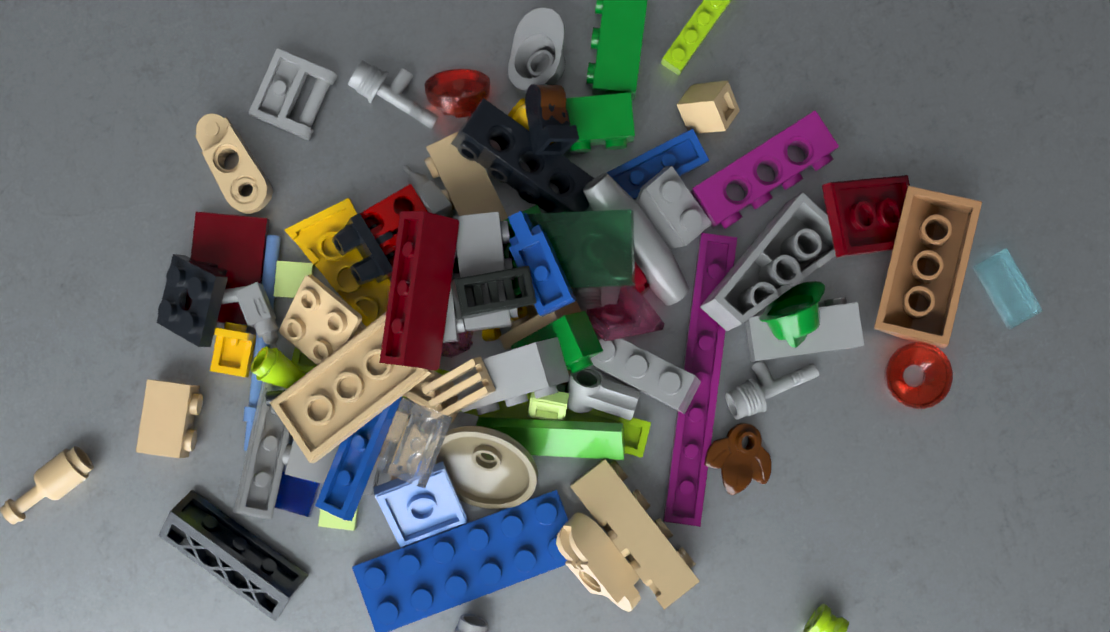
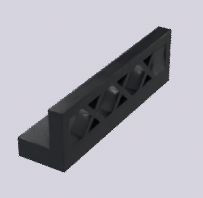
(234, 551)

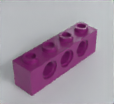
(807, 134)

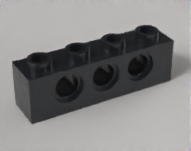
(491, 123)

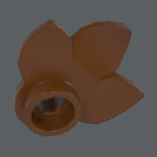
(738, 463)

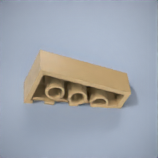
(635, 533)

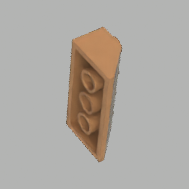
(927, 266)

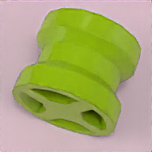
(824, 621)

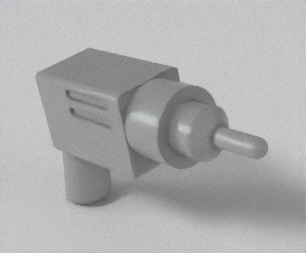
(429, 193)
(255, 309)

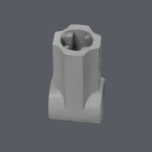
(590, 391)

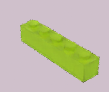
(693, 34)

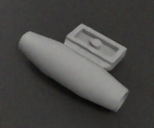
(663, 220)

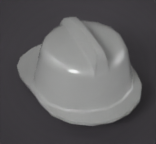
(537, 49)

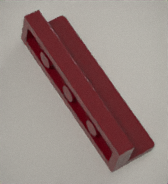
(419, 290)

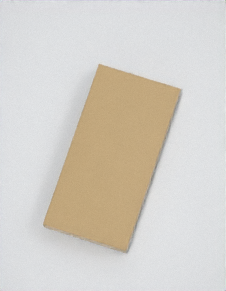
(343, 393)

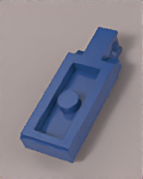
(533, 249)

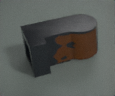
(549, 120)

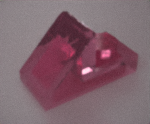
(627, 318)

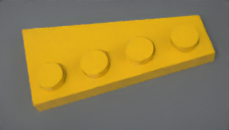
(315, 240)

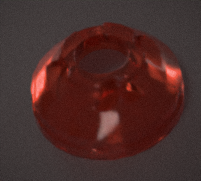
(457, 91)
(936, 375)

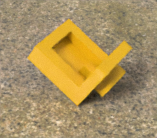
(233, 350)

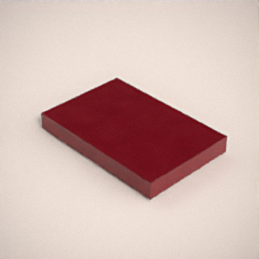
(864, 213)
(233, 245)

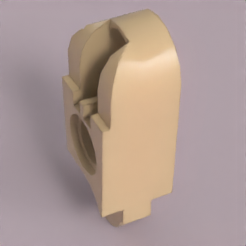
(217, 141)
(598, 561)

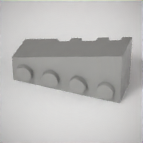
(778, 259)

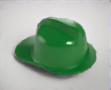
(795, 312)

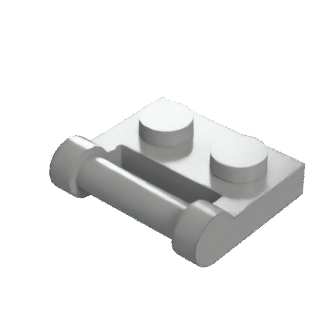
(281, 89)

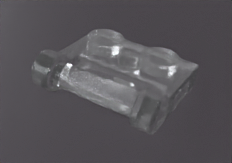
(418, 445)

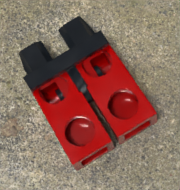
(376, 235)

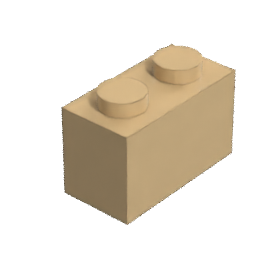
(169, 419)

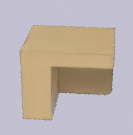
(708, 107)

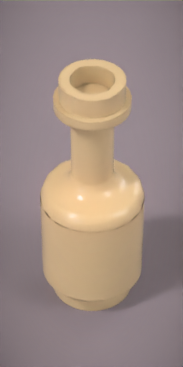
(52, 481)

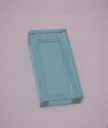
(1007, 289)

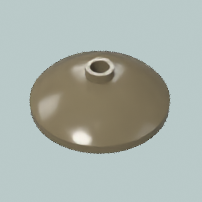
(488, 467)

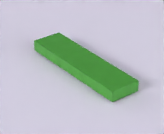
(563, 437)

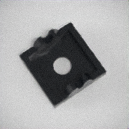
(206, 288)

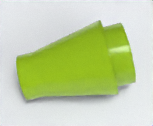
(275, 368)

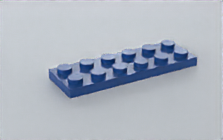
(462, 563)

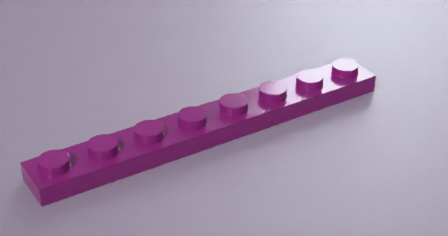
(703, 360)

